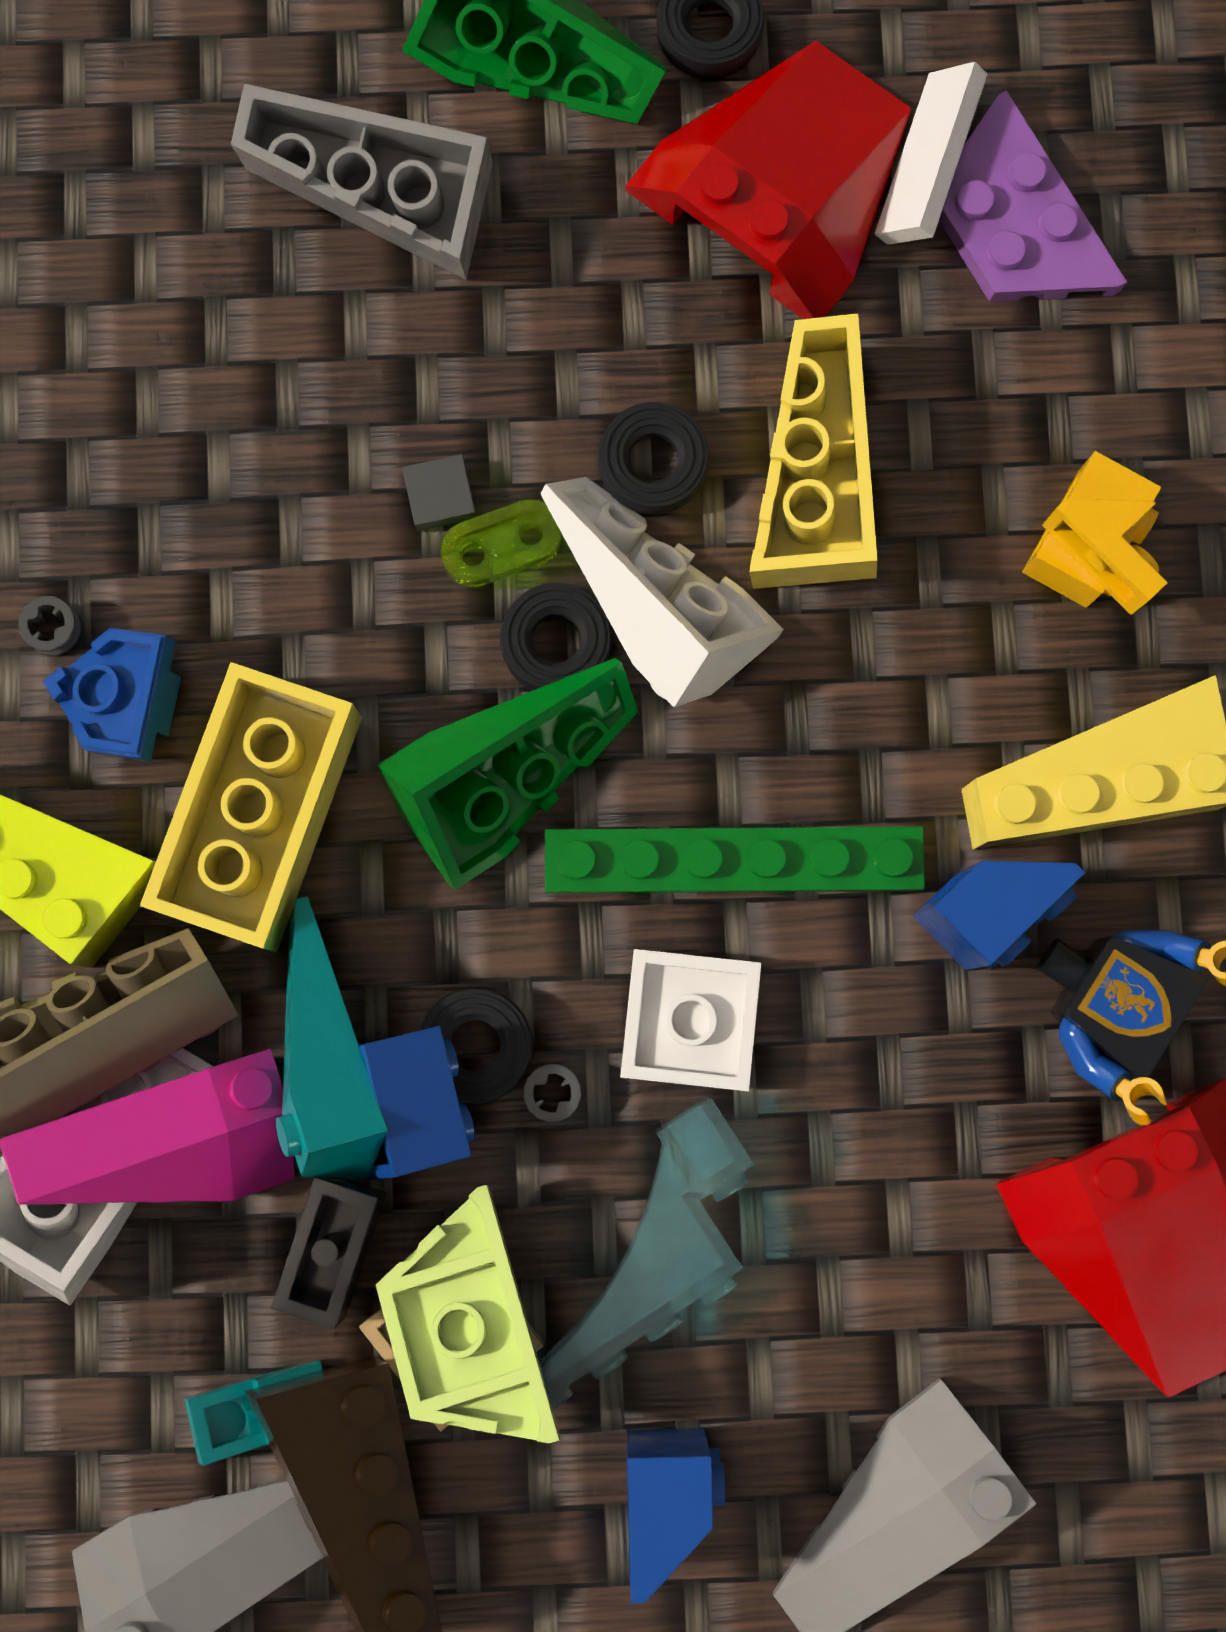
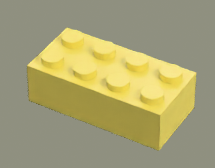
(252, 807)

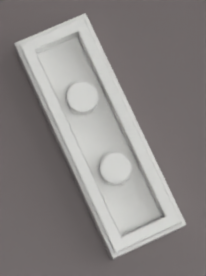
(931, 154)

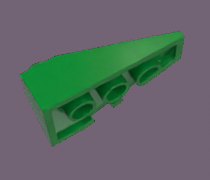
(538, 51)
(487, 774)

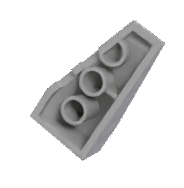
(905, 1515)

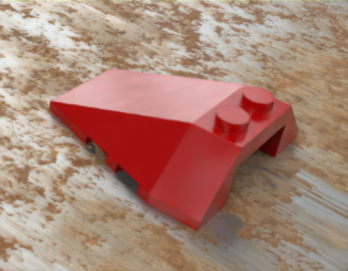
(786, 173)
(1141, 1236)

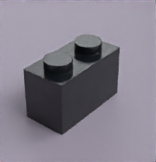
(329, 1251)

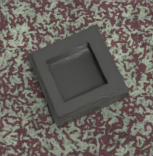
(438, 492)

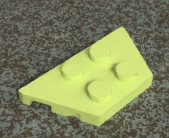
(465, 1330)

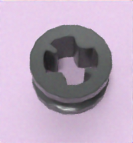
(35, 615)
(565, 1108)

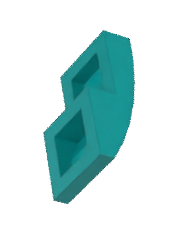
(224, 1419)

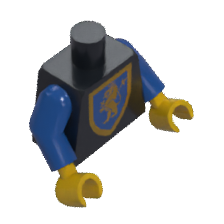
(1127, 1005)

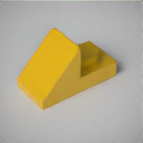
(1093, 536)

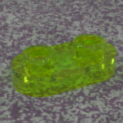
(499, 538)

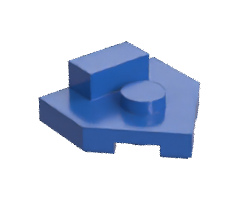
(119, 693)

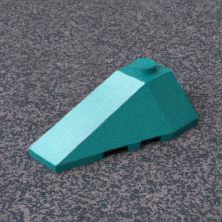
(327, 1094)

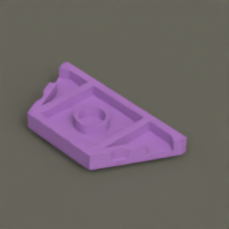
(1019, 218)

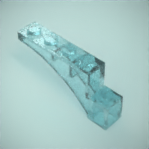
(671, 1257)

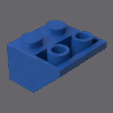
(991, 905)

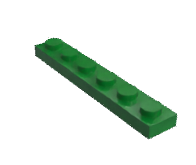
(734, 860)

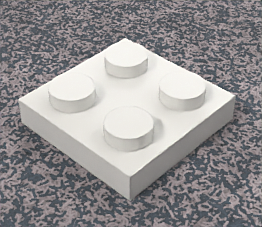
(691, 1020)

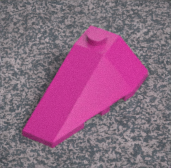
(170, 1143)

